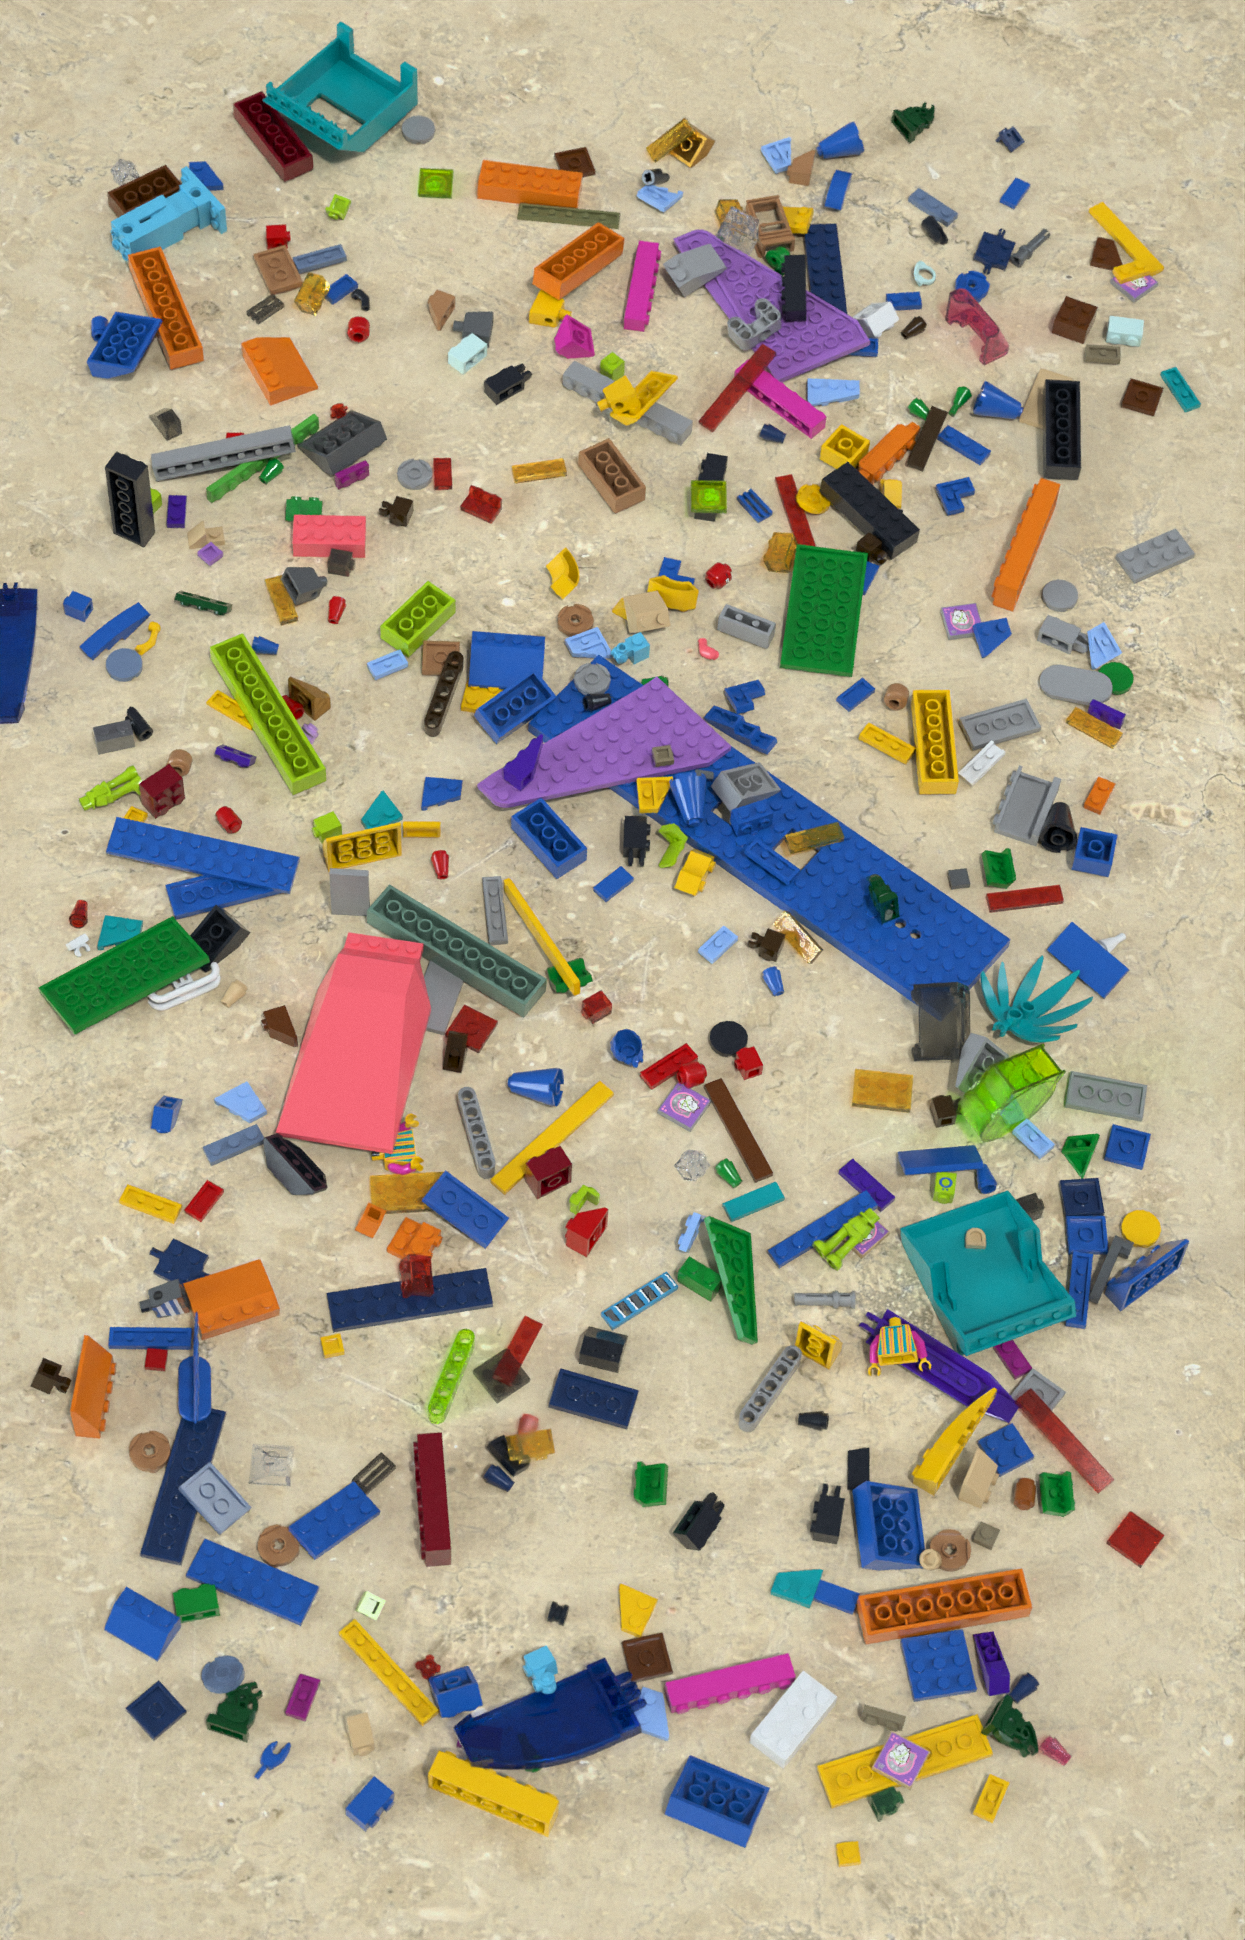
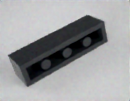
(795, 288)
(713, 470)

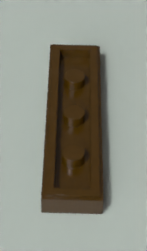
(927, 438)

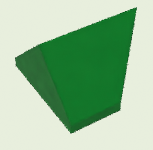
(1080, 1150)

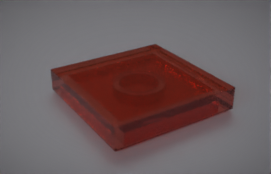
(476, 1025)
(1135, 1539)

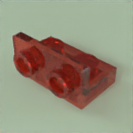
(482, 504)
(416, 1275)

